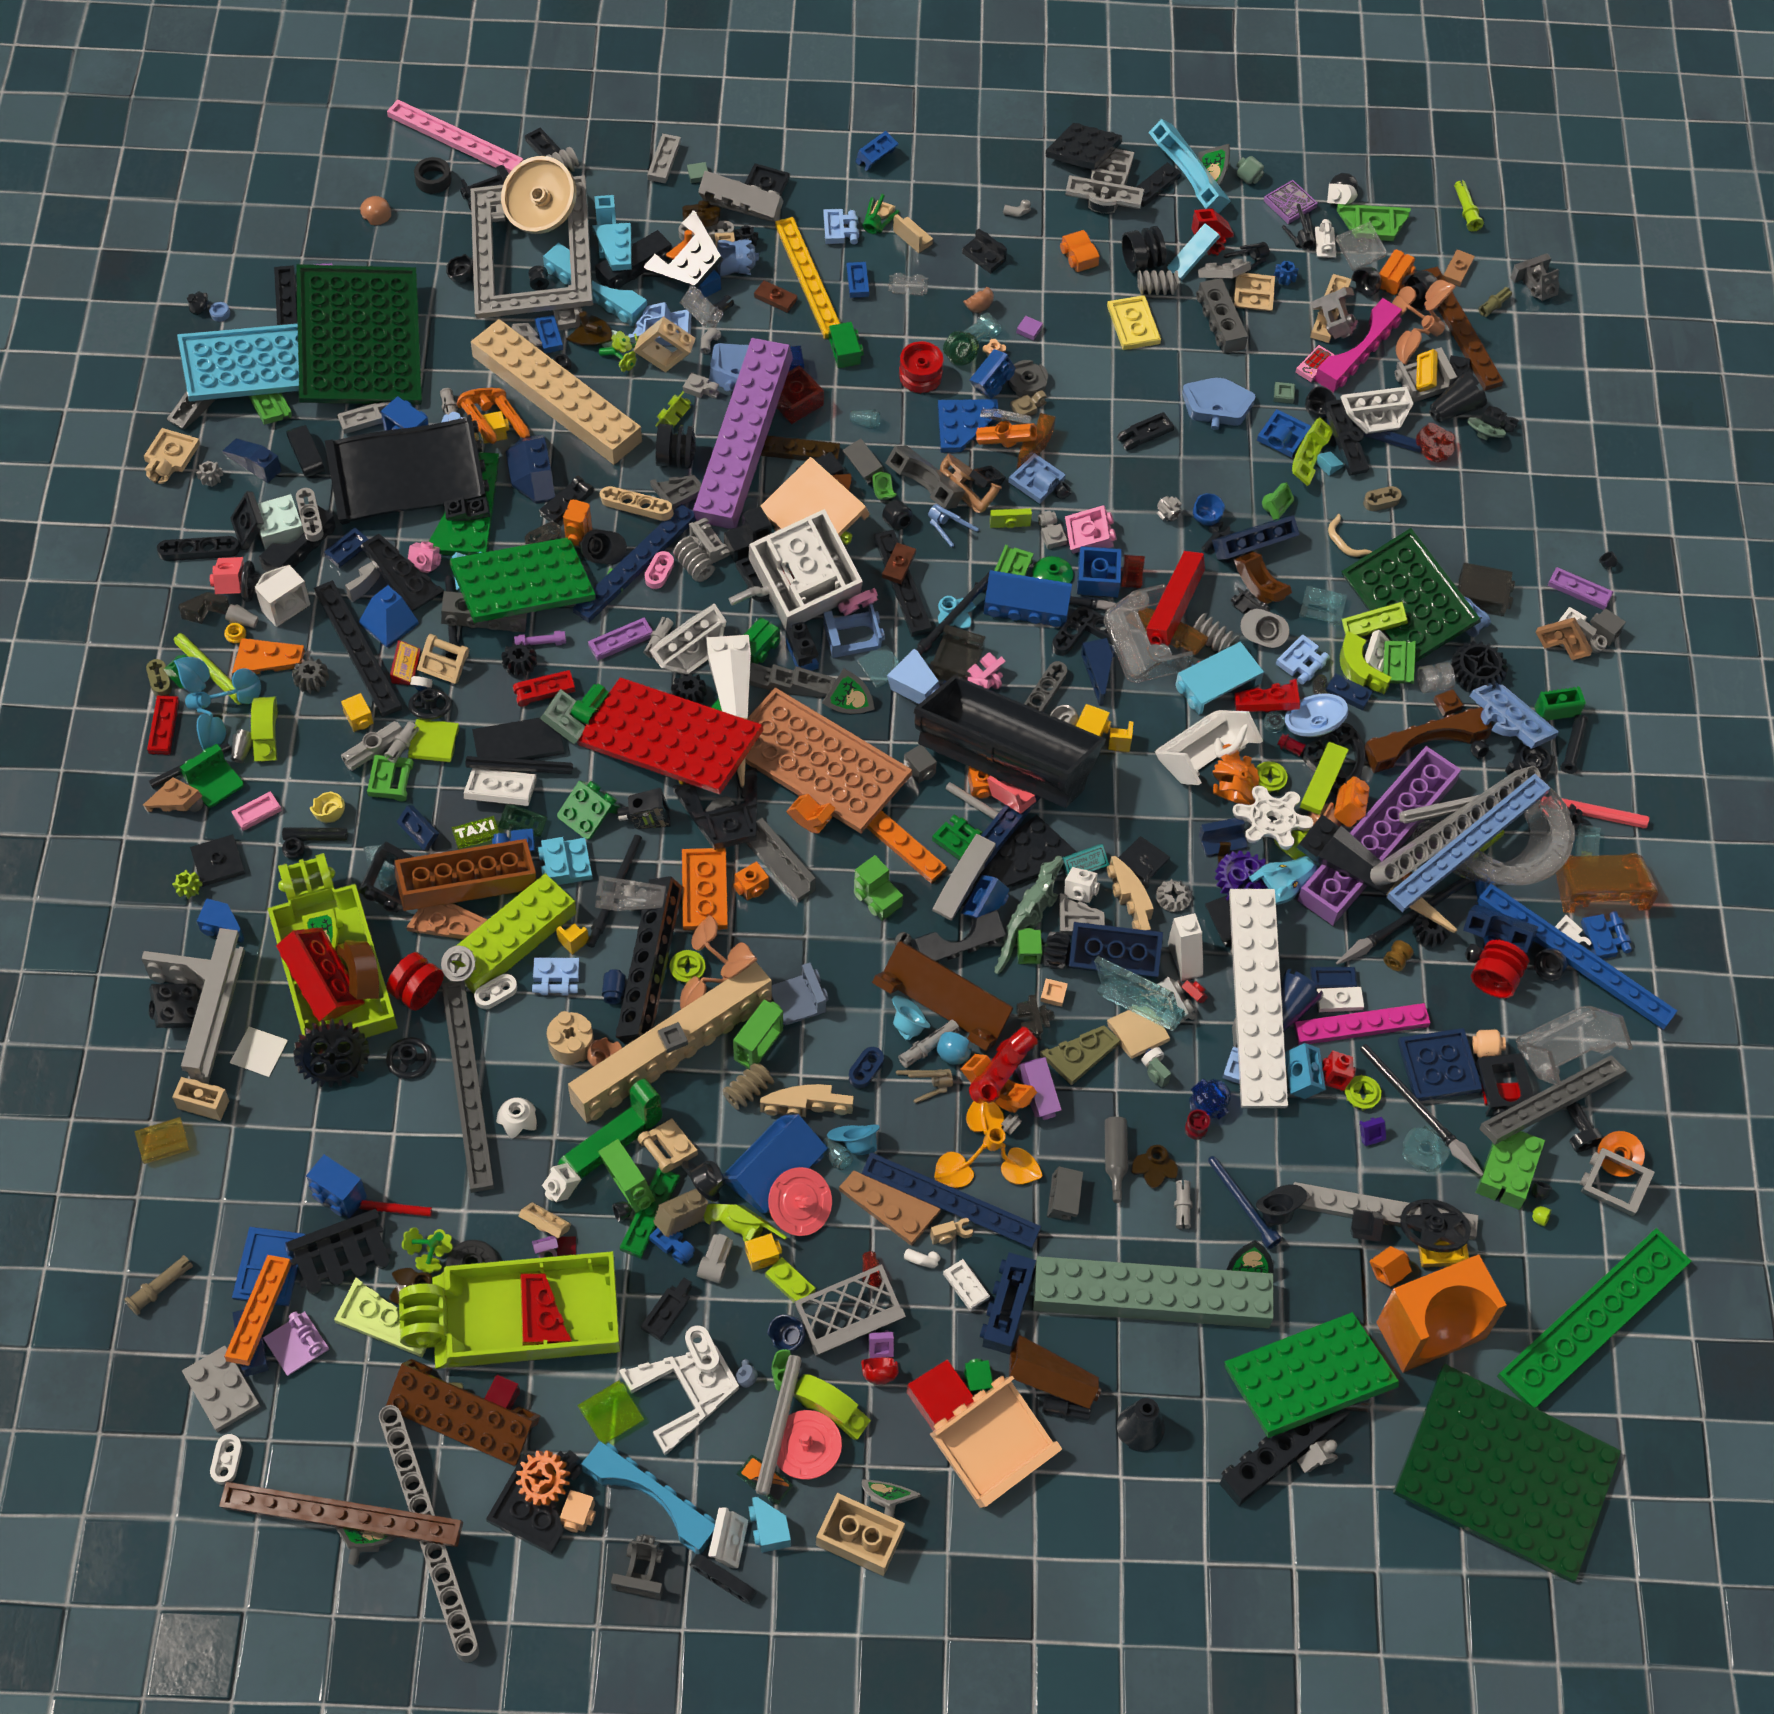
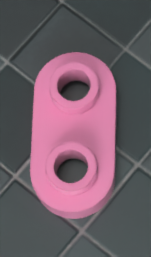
(657, 571)

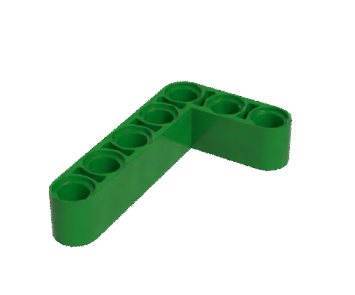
(640, 1117)

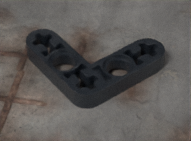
(1087, 624)

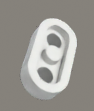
(494, 991)
(702, 1350)
(226, 1460)

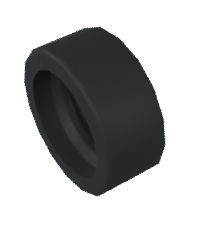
(432, 164)

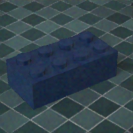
(1126, 947)

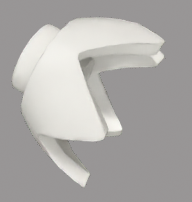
(513, 1123)

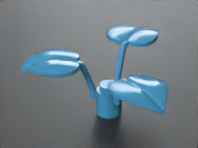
(193, 674)

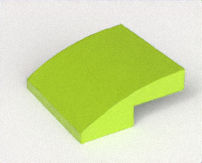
(434, 740)

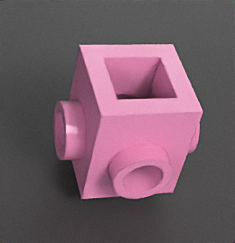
(424, 556)

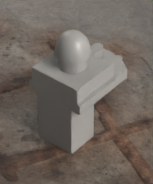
(1319, 1454)

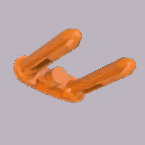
(485, 399)

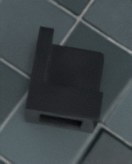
(1367, 1225)

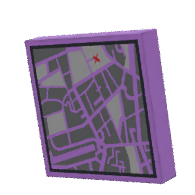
(1285, 201)

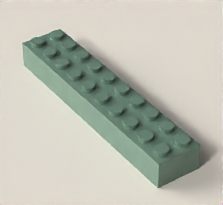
(1153, 1292)

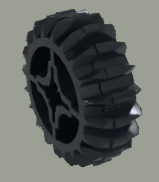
(1468, 659)

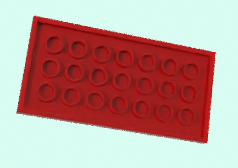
(670, 735)

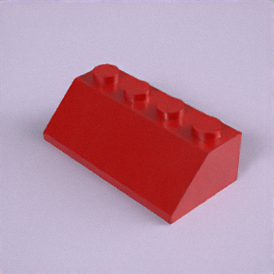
(318, 973)

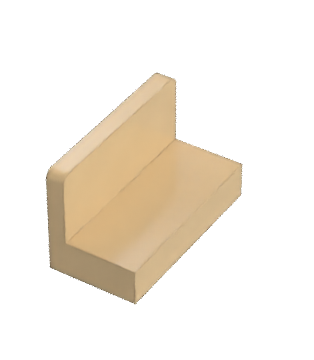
(912, 233)

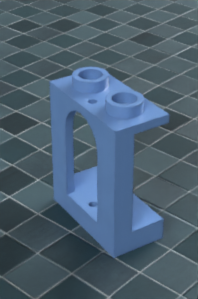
(870, 619)

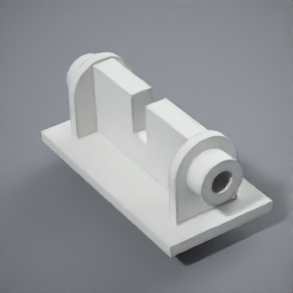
(1325, 240)

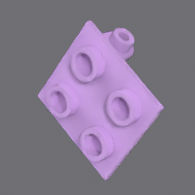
(296, 1343)

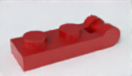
(543, 687)

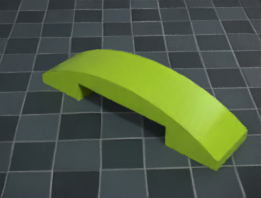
(1309, 449)

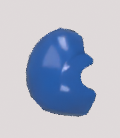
(1208, 509)

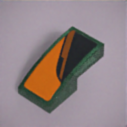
(750, 1472)

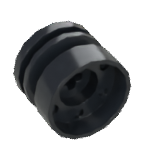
(1144, 249)
(675, 445)

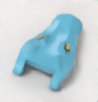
(1286, 877)

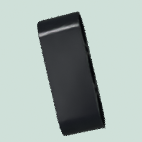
(305, 451)

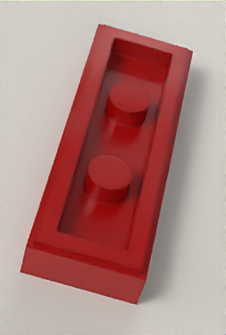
(163, 725)

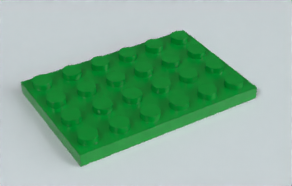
(522, 579)
(1310, 1374)

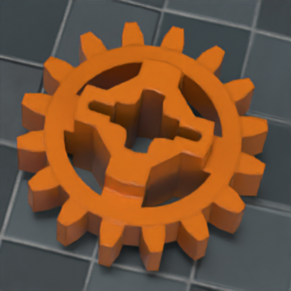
(540, 1488)

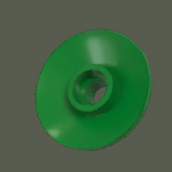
(1044, 568)

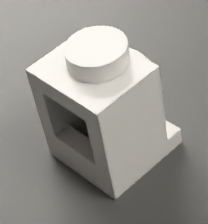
(557, 1186)

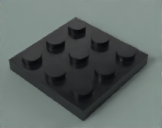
(1083, 146)

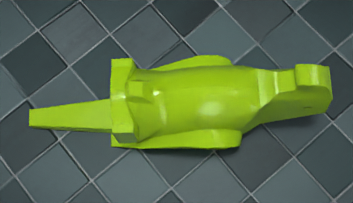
(739, 1220)

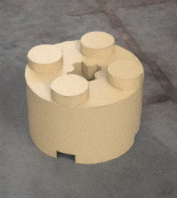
(569, 1037)

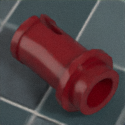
(1291, 744)

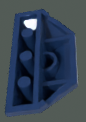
(531, 468)

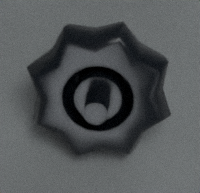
(198, 302)

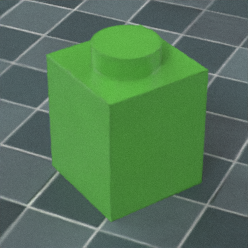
(1029, 946)

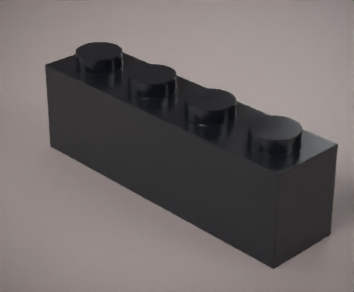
(641, 253)

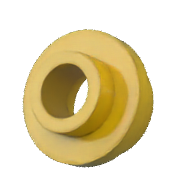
(232, 629)

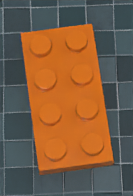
(704, 887)

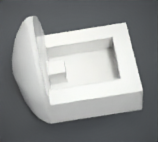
(1341, 194)

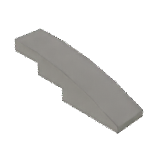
(963, 877)

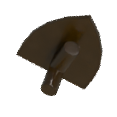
(591, 331)

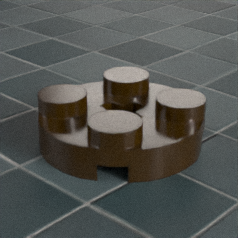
(707, 213)

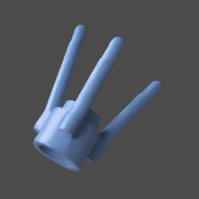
(941, 515)

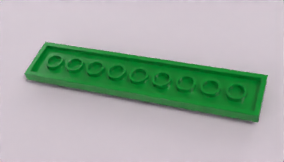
(1594, 1319)

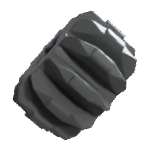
(310, 675)

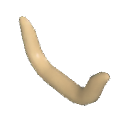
(1340, 543)

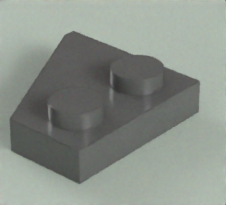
(677, 490)

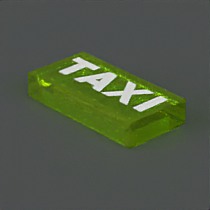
(475, 832)

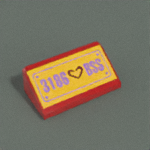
(404, 663)

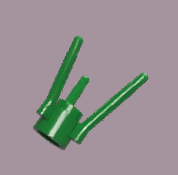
(873, 221)

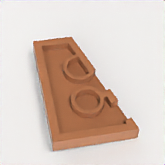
(445, 921)

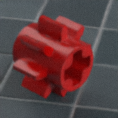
(1218, 246)

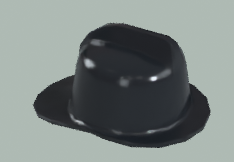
(603, 546)
(706, 1178)
(1281, 1203)

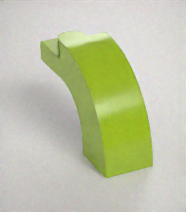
(1357, 669)
(263, 728)
(833, 1403)

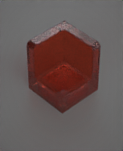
(1132, 571)

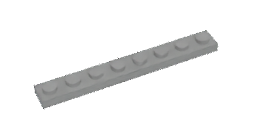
(1343, 1204)

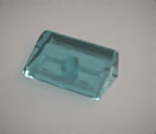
(387, 873)

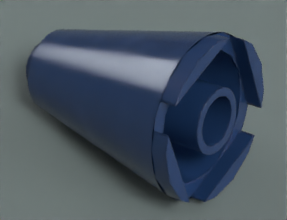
(1297, 997)

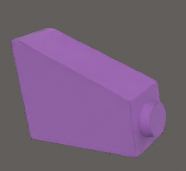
(1037, 1074)

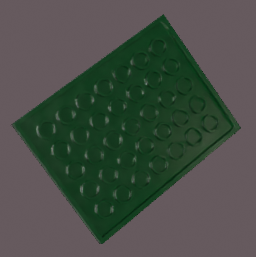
(358, 334)
(1507, 1473)

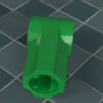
(585, 708)

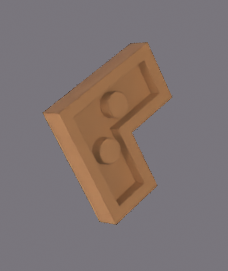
(1566, 633)

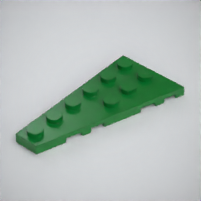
(472, 535)

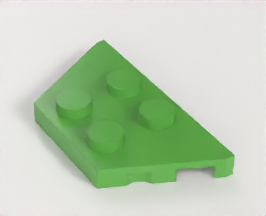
(1385, 220)

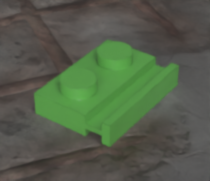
(271, 407)
(1014, 561)
(1400, 661)

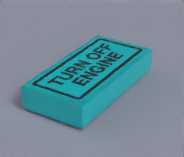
(1087, 859)

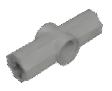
(363, 752)

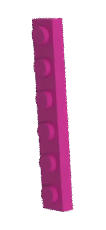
(1361, 1024)

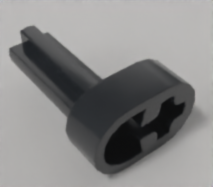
(1588, 1136)

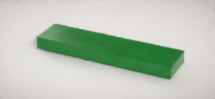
(643, 1226)

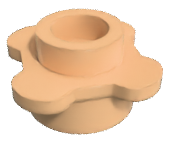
(994, 344)

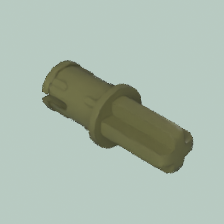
(1494, 302)

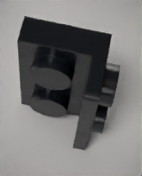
(985, 251)

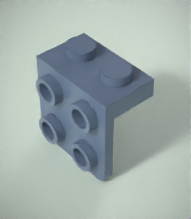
(800, 996)

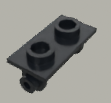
(1246, 601)

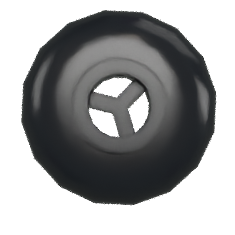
(897, 515)

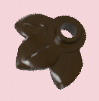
(1154, 1169)
(407, 1277)

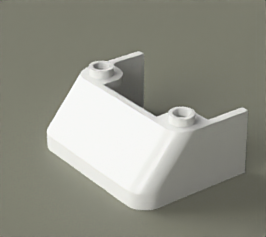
(1196, 745)

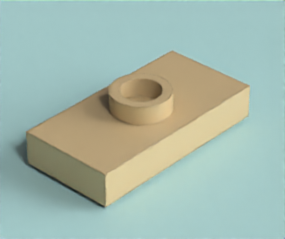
(544, 1220)

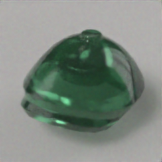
(961, 348)

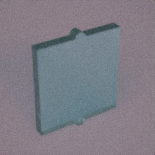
(878, 665)

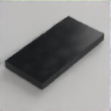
(518, 740)

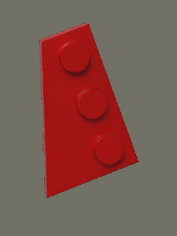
(1275, 698)
(539, 1312)

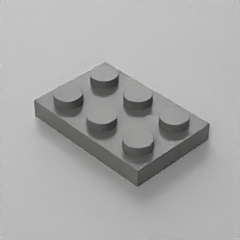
(220, 1389)

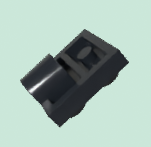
(173, 1005)

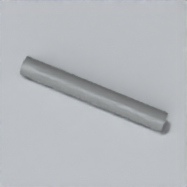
(971, 800)

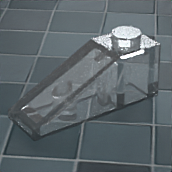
(628, 895)

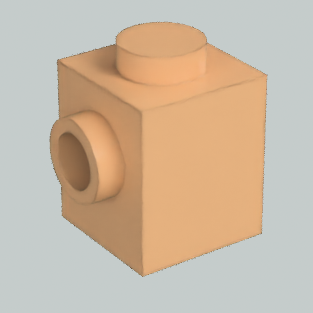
(577, 1512)

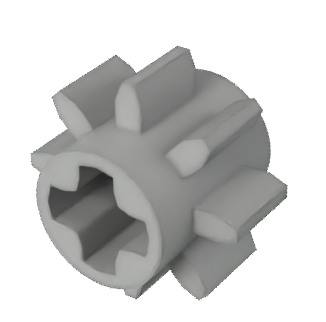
(209, 473)
(1169, 508)

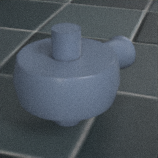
(746, 1374)

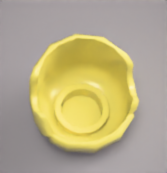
(328, 807)

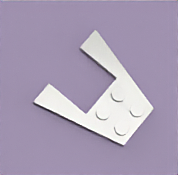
(704, 1390)

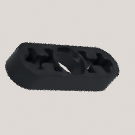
(723, 1578)

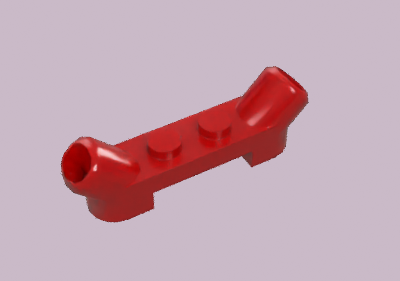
(1009, 1055)

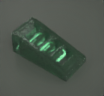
(515, 811)

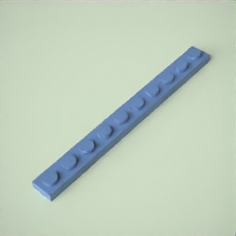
(1468, 843)

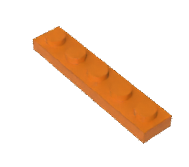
(907, 847)
(258, 1310)

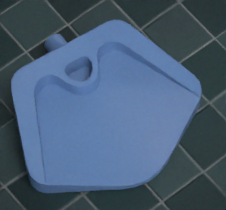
(726, 364)
(1217, 401)

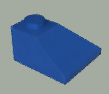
(388, 617)
(986, 897)

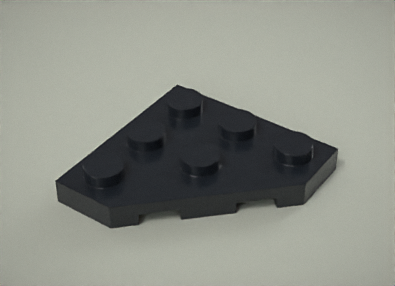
(525, 1520)

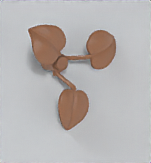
(1431, 324)
(738, 960)

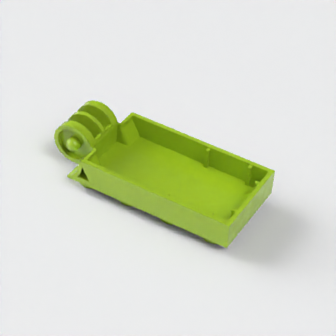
(311, 891)
(476, 1310)

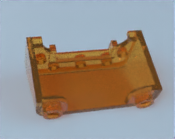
(1606, 879)

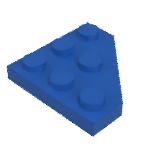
(960, 422)

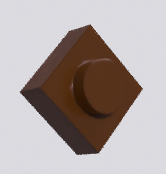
(1448, 702)

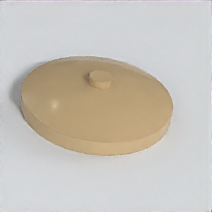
(538, 195)

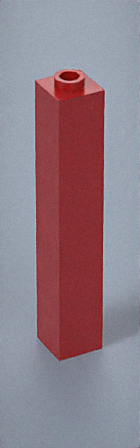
(1176, 598)

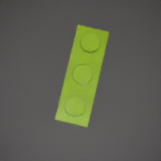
(1377, 619)

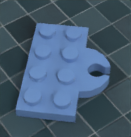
(1512, 715)

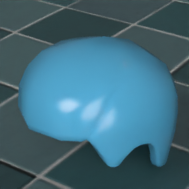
(953, 1048)

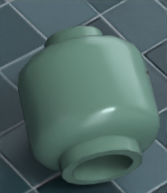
(1250, 170)

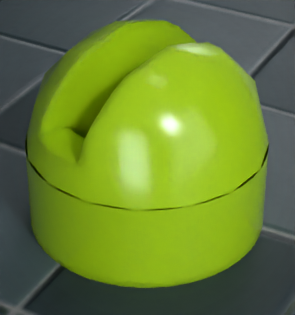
(1541, 1215)

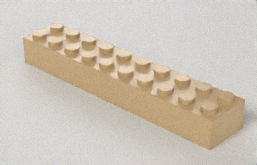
(556, 391)
(646, 1057)

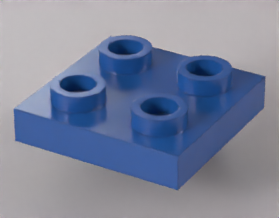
(1283, 433)

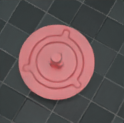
(800, 1201)
(809, 1445)

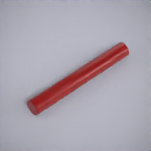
(396, 1208)

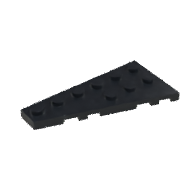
(1024, 854)

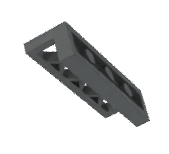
(782, 862)

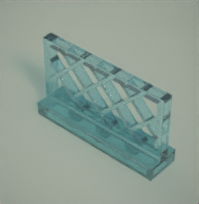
(1138, 994)

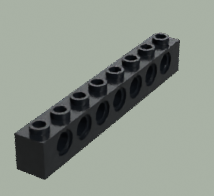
(649, 964)

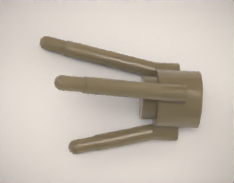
(940, 1079)

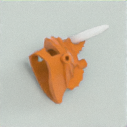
(1235, 775)

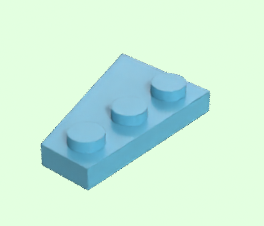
(616, 244)

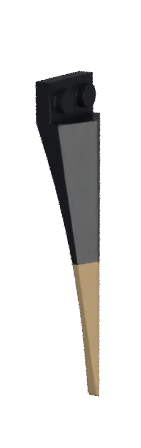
(1344, 853)

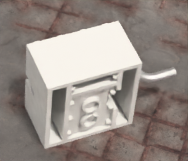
(818, 574)

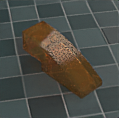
(1045, 428)

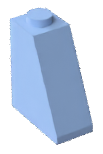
(913, 678)

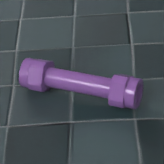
(557, 638)

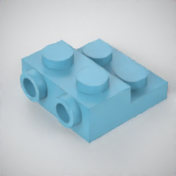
(565, 860)

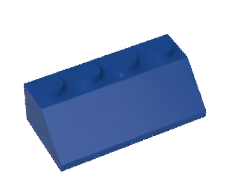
(1027, 598)

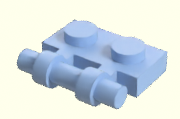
(834, 226)
(1298, 654)
(555, 970)

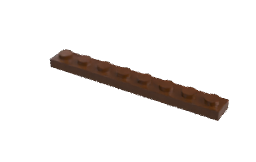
(1467, 339)

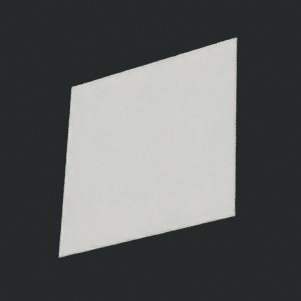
(258, 1051)

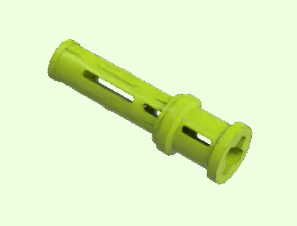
(1470, 211)

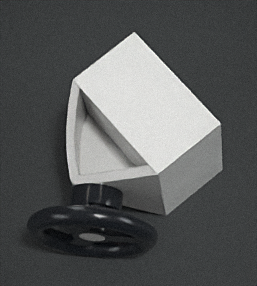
(279, 591)

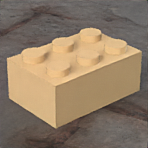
(860, 1534)

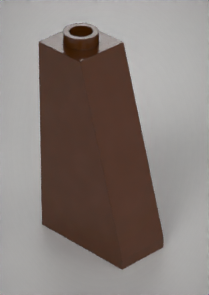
(1052, 1373)

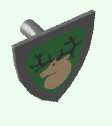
(1216, 161)
(849, 694)
(362, 1542)

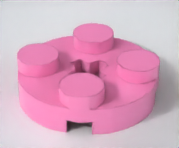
(865, 598)

